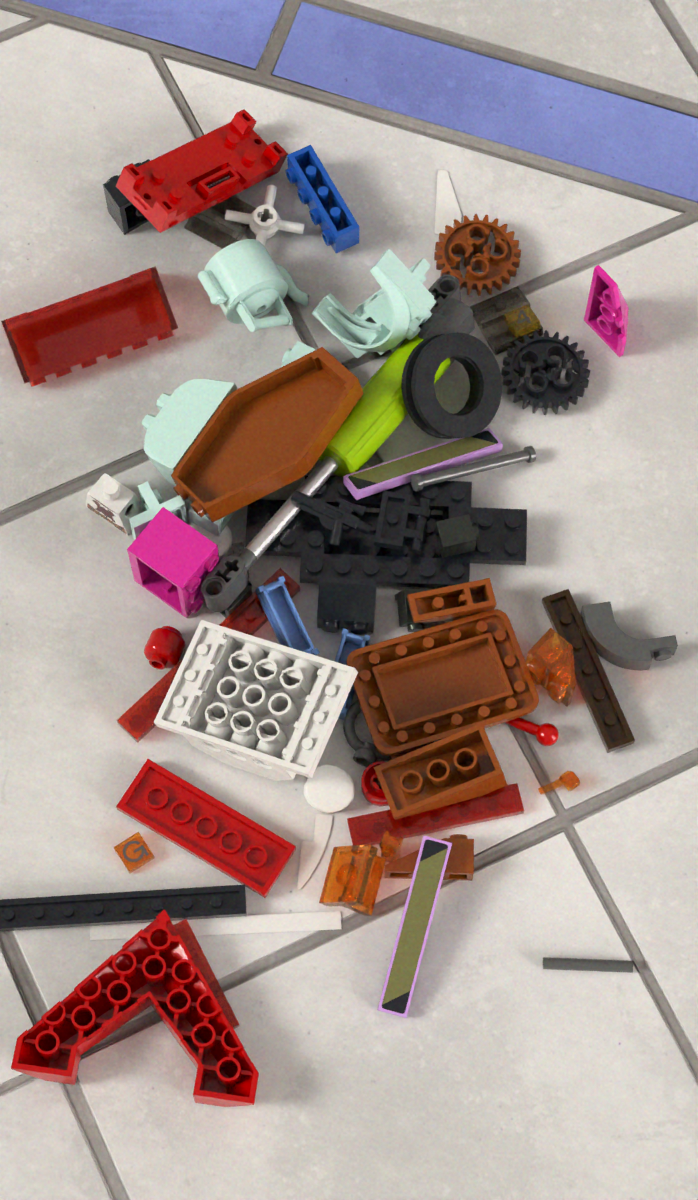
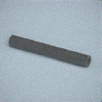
(588, 964)

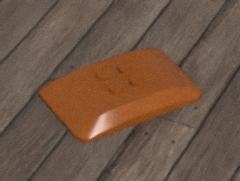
(442, 682)

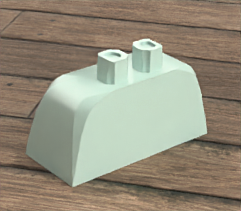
(181, 421)

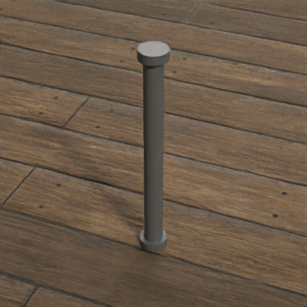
(419, 482)

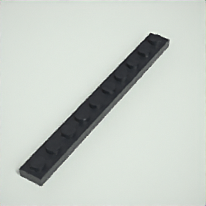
(122, 907)

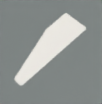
(446, 203)

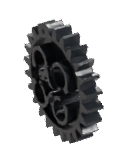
(545, 372)

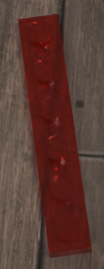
(491, 806)

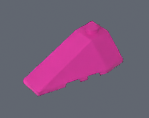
(607, 311)

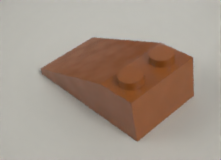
(441, 773)

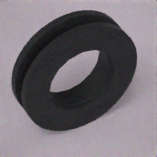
(420, 394)

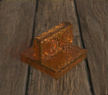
(353, 878)

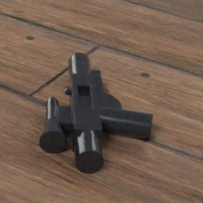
(332, 517)

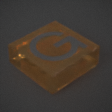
(134, 852)

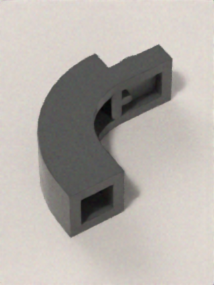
(617, 646)

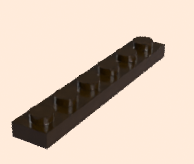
(589, 672)

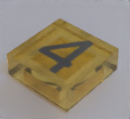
(522, 321)

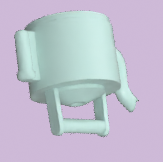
(250, 285)

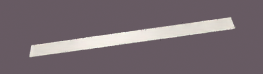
(233, 925)

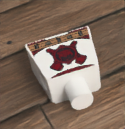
(111, 500)

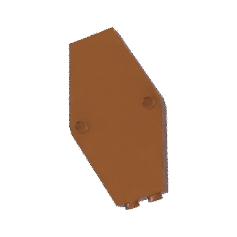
(267, 434)

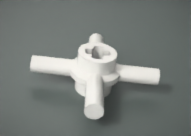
(264, 219)

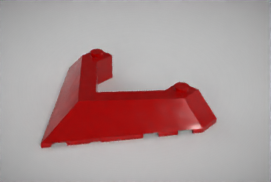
(146, 972)

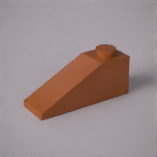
(452, 601)
(459, 864)

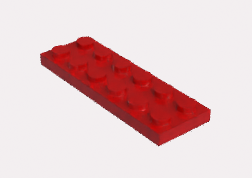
(206, 828)

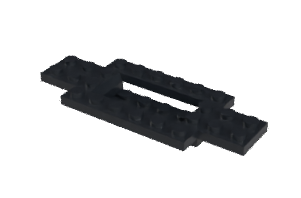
(500, 542)

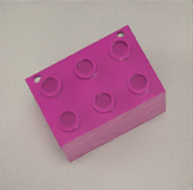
(173, 561)

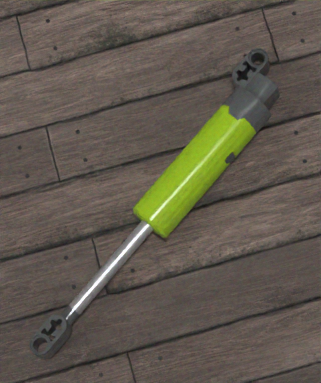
(355, 442)

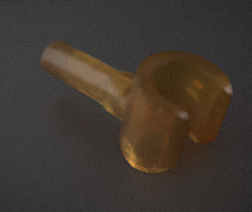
(567, 779)

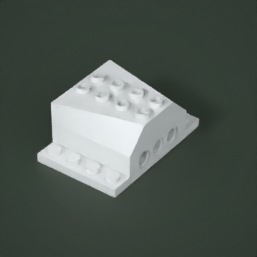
(255, 702)

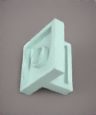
(151, 505)

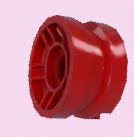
(370, 788)

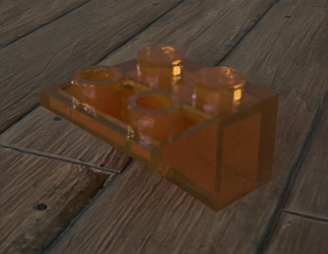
(553, 666)

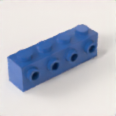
(323, 199)

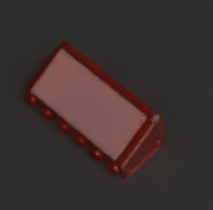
(90, 326)

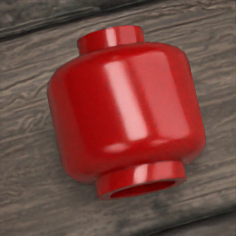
(164, 647)

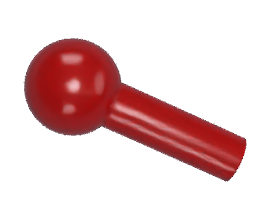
(545, 734)

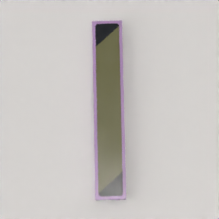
(430, 460)
(414, 926)

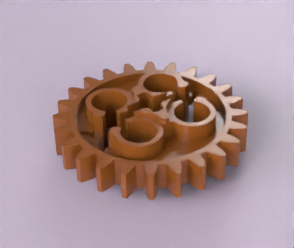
(495, 268)

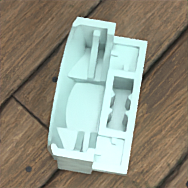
(395, 308)

